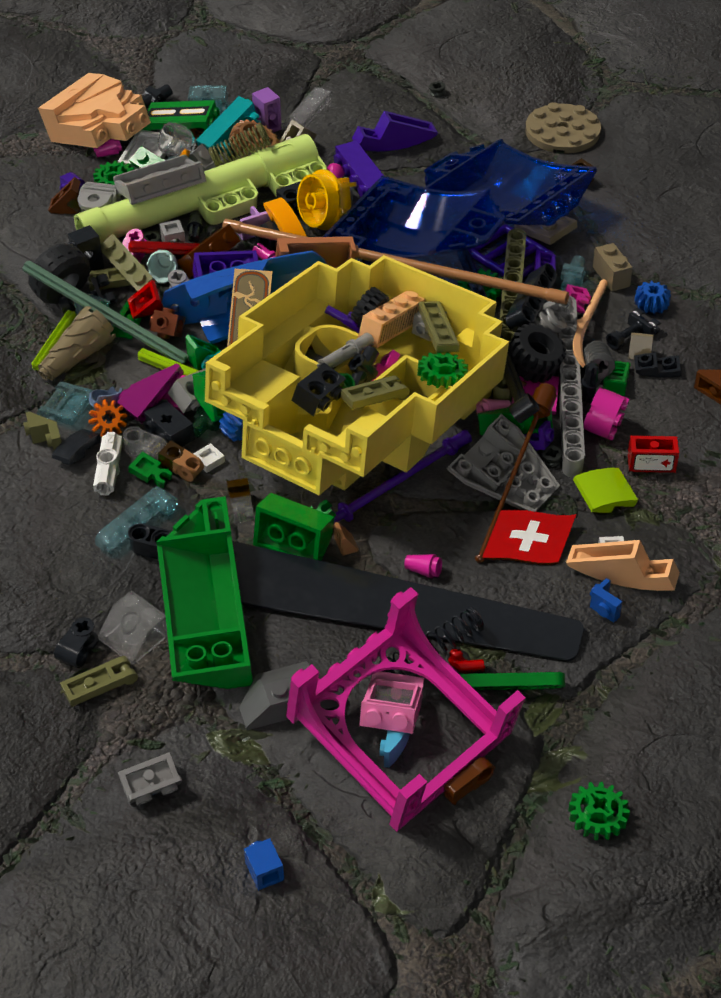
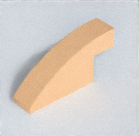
(624, 565)

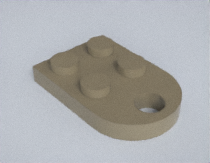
(551, 233)

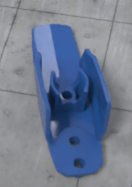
(213, 292)

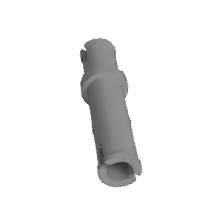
(351, 349)

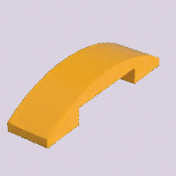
(284, 216)

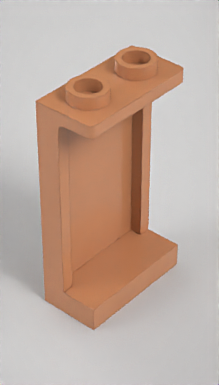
(333, 249)

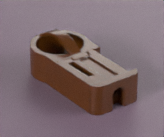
(470, 778)

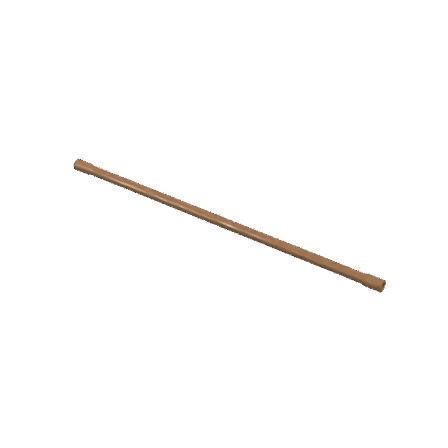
(549, 294)

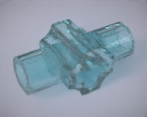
(573, 272)

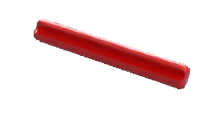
(152, 246)

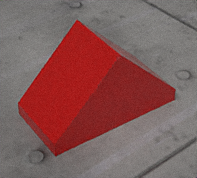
(145, 301)

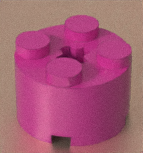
(605, 413)

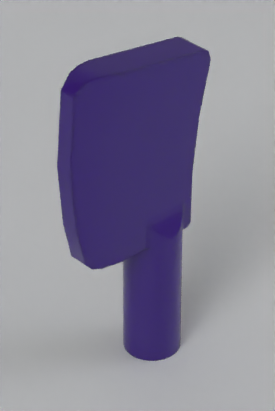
(345, 319)

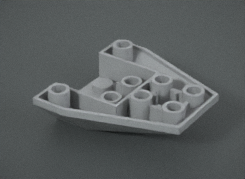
(491, 462)

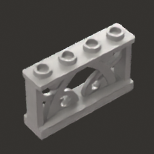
(159, 179)

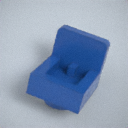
(604, 602)

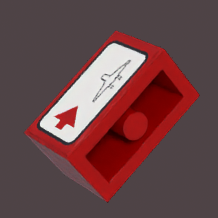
(653, 454)

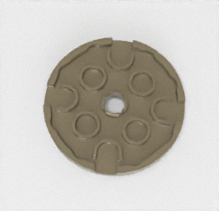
(577, 129)

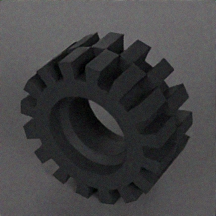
(368, 302)

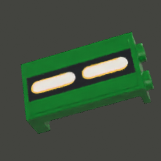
(188, 113)

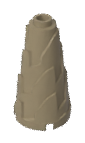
(79, 341)

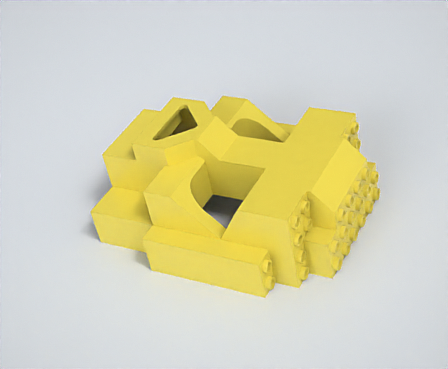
(337, 446)

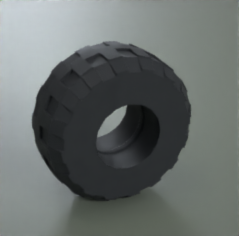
(64, 262)

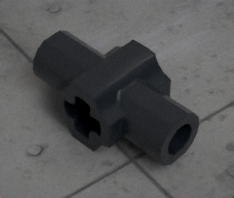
(156, 95)
(363, 366)

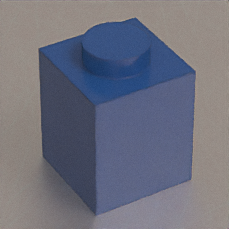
(264, 864)

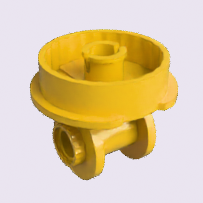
(323, 198)

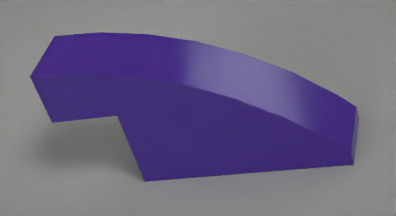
(394, 133)

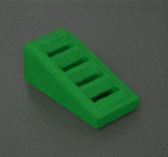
(618, 378)

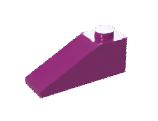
(148, 392)

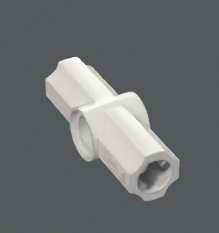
(107, 464)

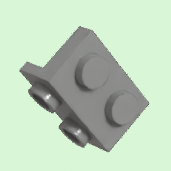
(149, 779)

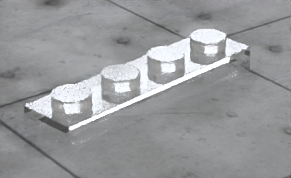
(308, 107)

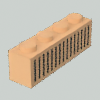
(391, 318)

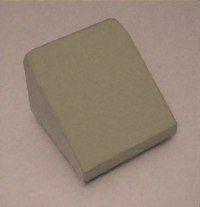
(640, 344)

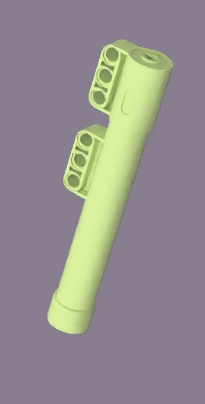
(224, 195)

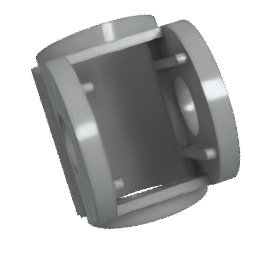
(97, 195)

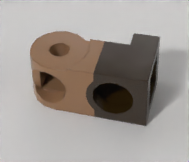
(180, 461)

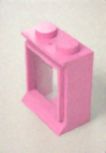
(392, 702)

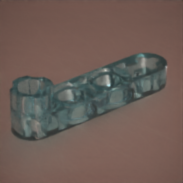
(140, 512)

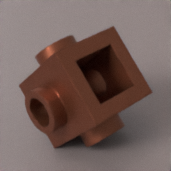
(167, 323)

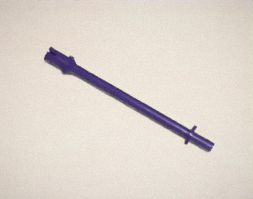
(449, 446)

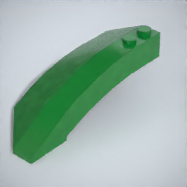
(204, 600)

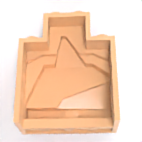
(94, 112)

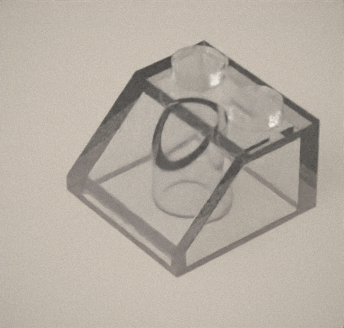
(133, 627)

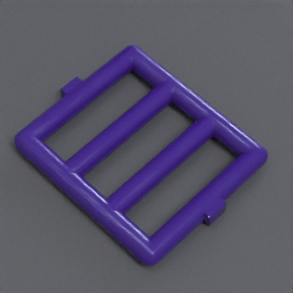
(487, 259)

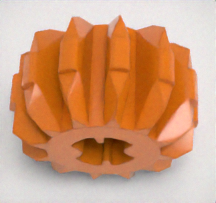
(99, 414)

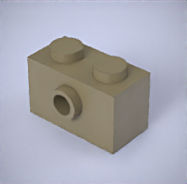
(612, 266)

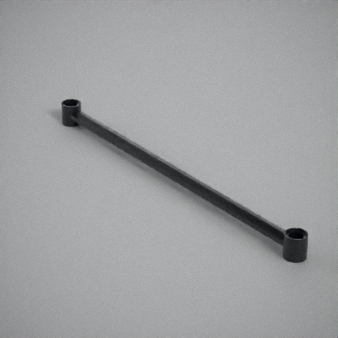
(524, 404)

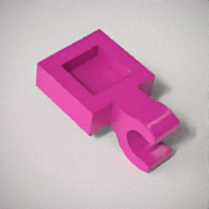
(581, 295)

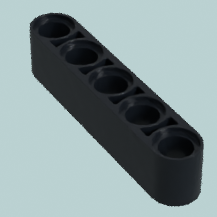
(525, 307)

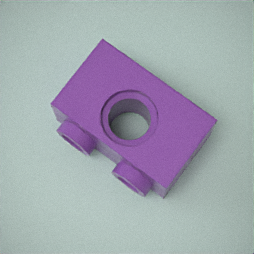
(268, 107)

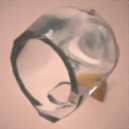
(176, 139)

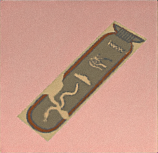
(248, 290)

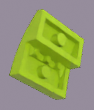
(605, 489)

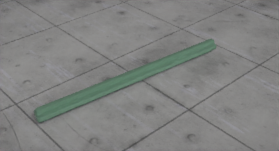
(111, 315)

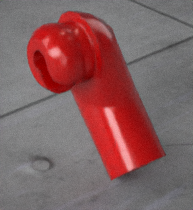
(463, 665)

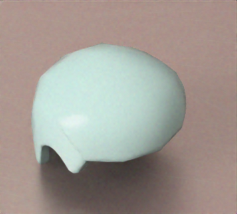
(161, 264)

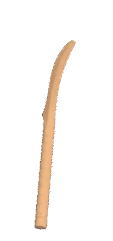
(582, 323)

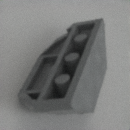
(269, 695)

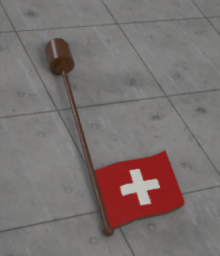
(525, 533)

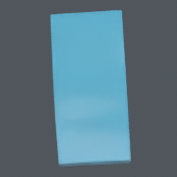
(393, 746)

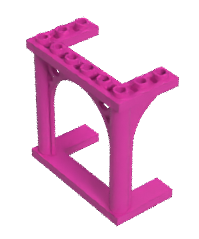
(408, 638)

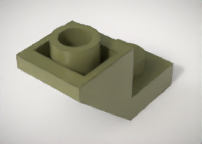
(42, 430)

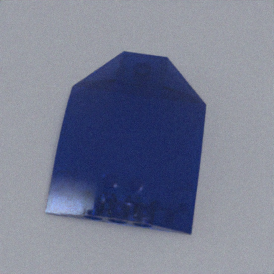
(523, 186)
(419, 220)

